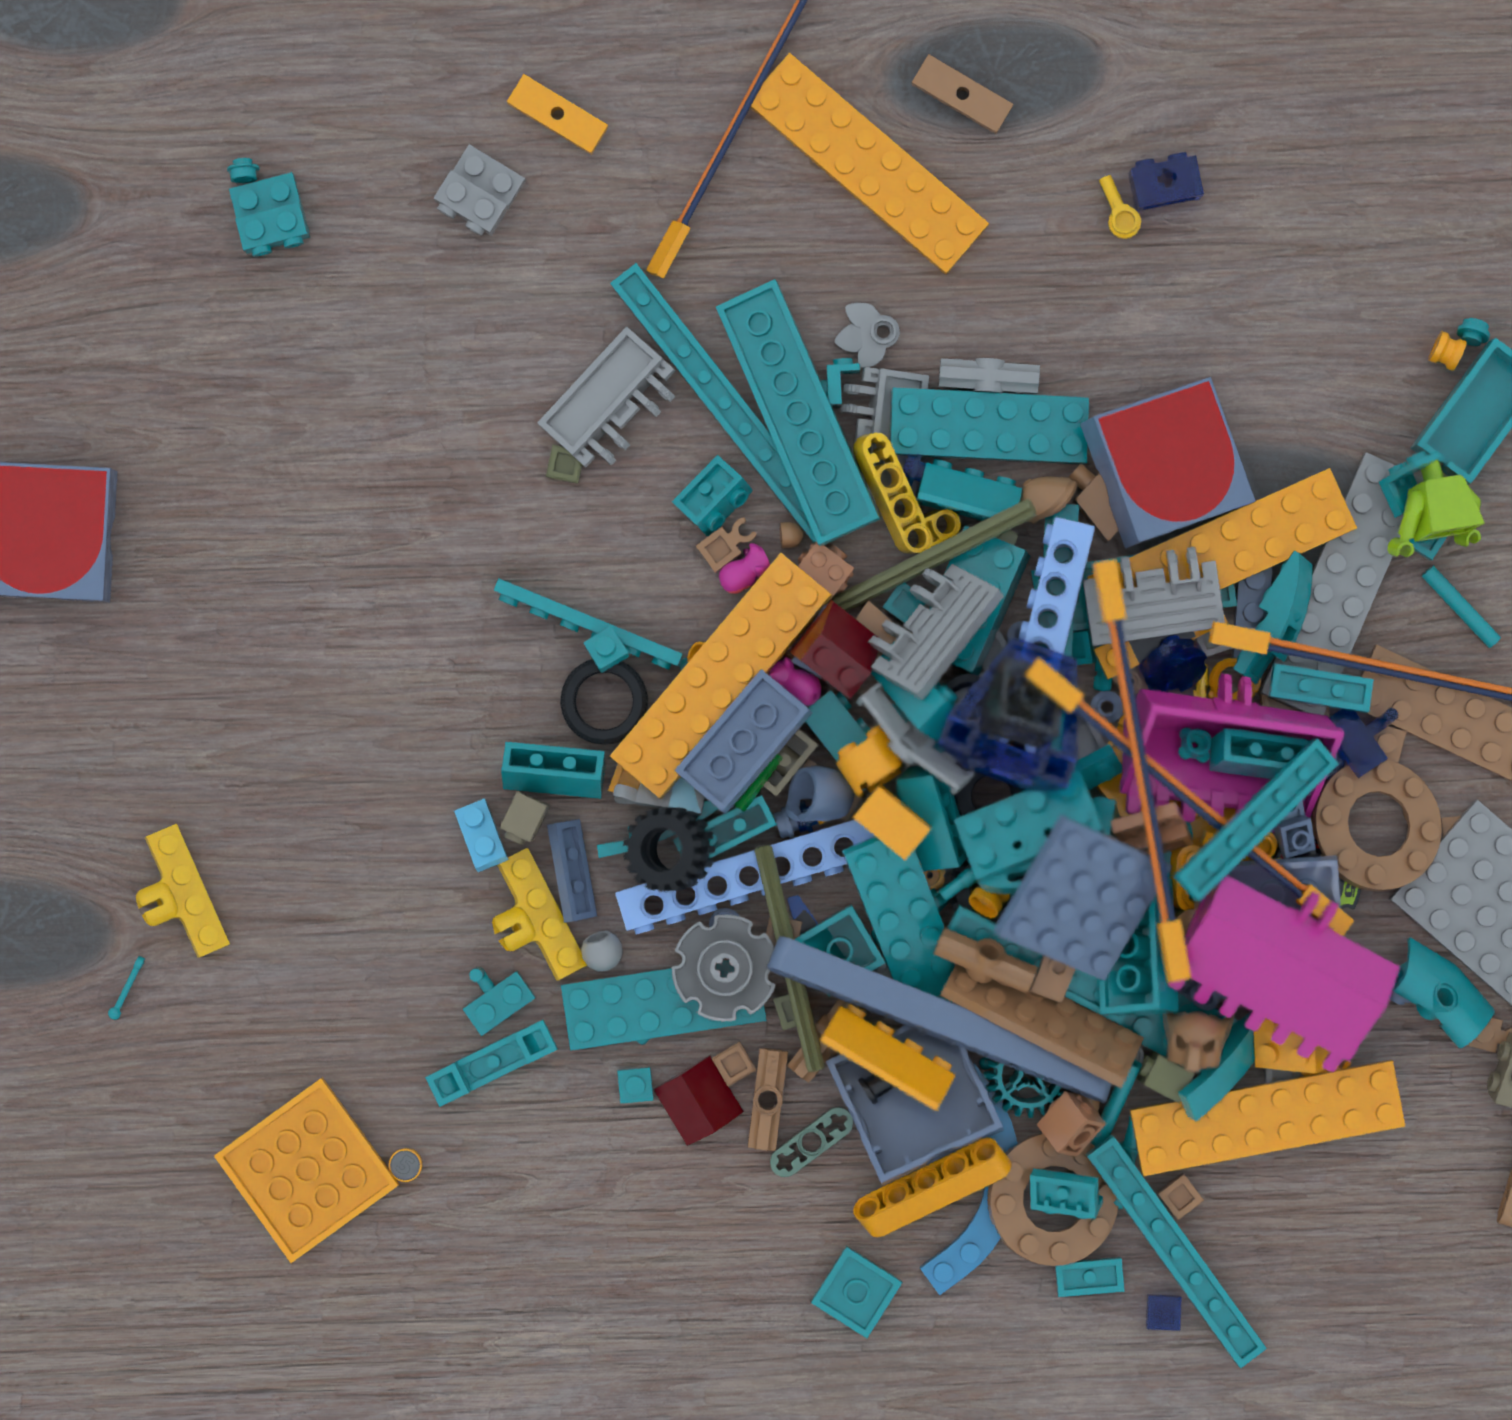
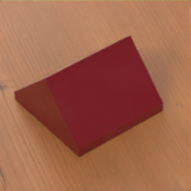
(698, 1101)

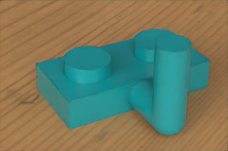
(498, 1001)

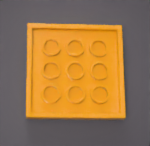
(306, 1170)

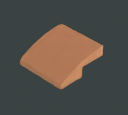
(1171, 826)

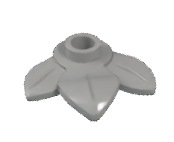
(862, 334)

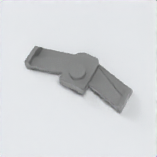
(911, 743)

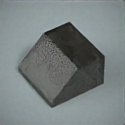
(1017, 708)

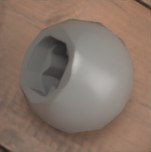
(602, 951)

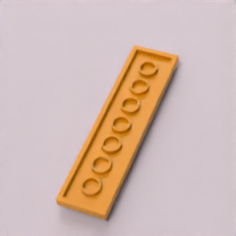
(868, 163)
(1257, 533)
(742, 645)
(1270, 1118)

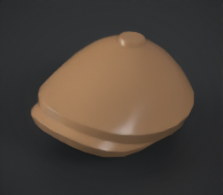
(1048, 494)

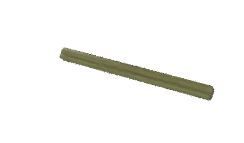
(936, 555)
(782, 927)

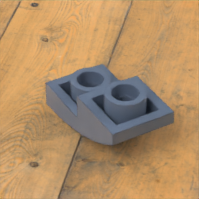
(1295, 833)

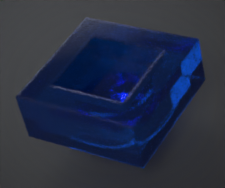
(1163, 1312)

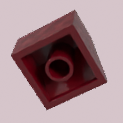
(838, 649)

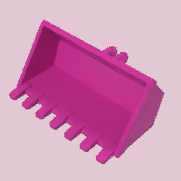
(1166, 714)
(1286, 969)

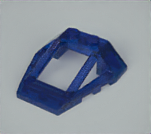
(975, 751)

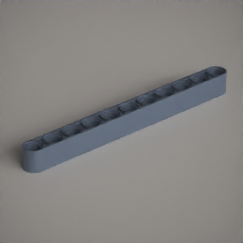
(929, 1015)

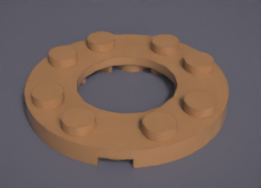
(1419, 809)
(1020, 1233)

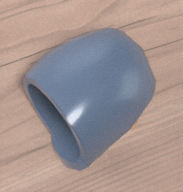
(826, 788)

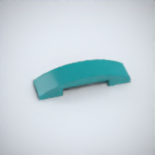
(491, 1062)

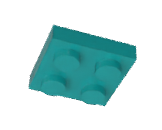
(856, 1292)

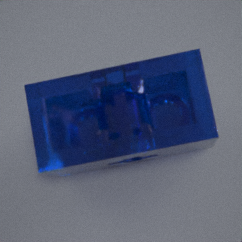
(1150, 194)

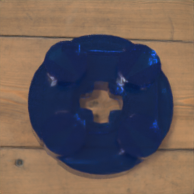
(1159, 668)

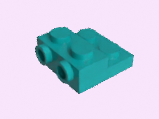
(269, 214)

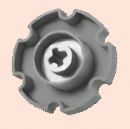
(700, 981)

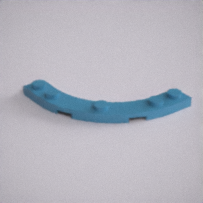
(980, 1234)

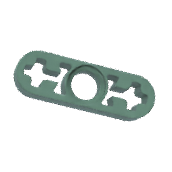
(836, 1133)

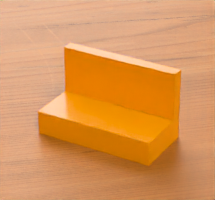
(892, 821)

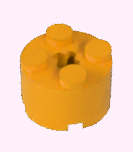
(869, 762)

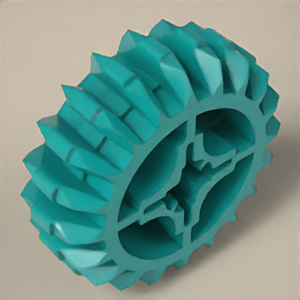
(1016, 1083)

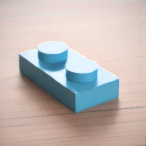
(481, 835)

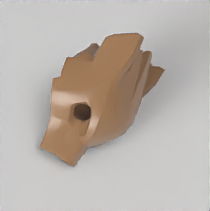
(1196, 1038)

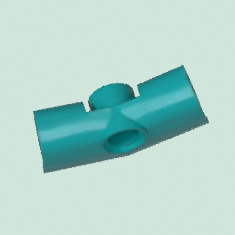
(1442, 994)

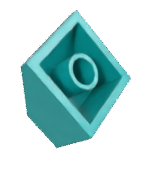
(844, 938)

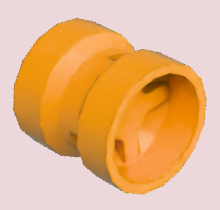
(987, 903)

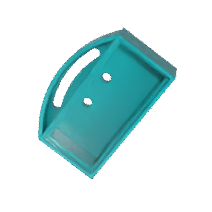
(1024, 819)

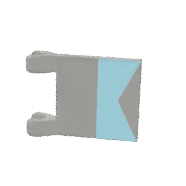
(680, 795)

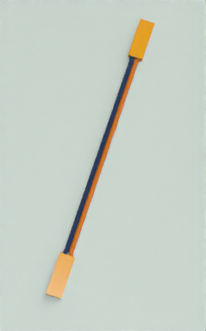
(679, 229)
(1259, 641)
(1068, 697)
(1171, 931)

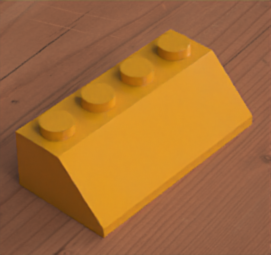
(887, 1057)

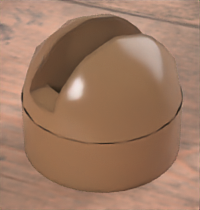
(790, 534)

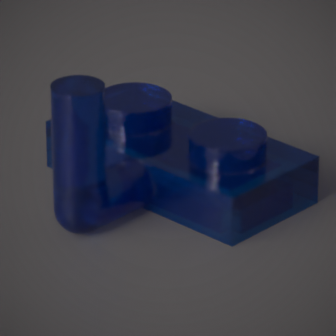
(1358, 743)

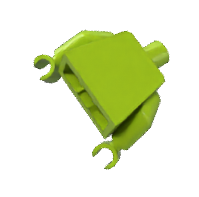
(1438, 510)

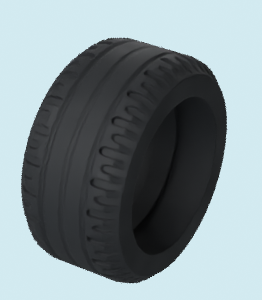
(579, 726)

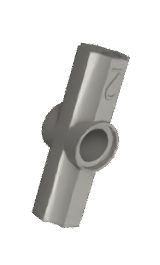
(989, 376)

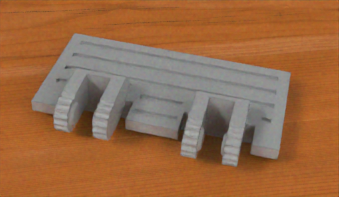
(604, 396)
(880, 409)
(1159, 606)
(936, 633)

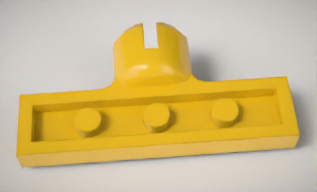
(181, 893)
(536, 917)

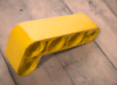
(900, 490)

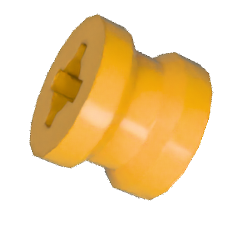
(1447, 351)

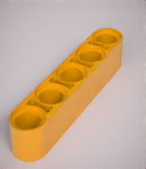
(932, 1187)

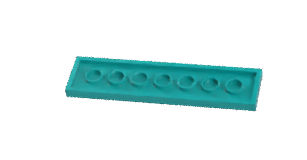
(798, 413)

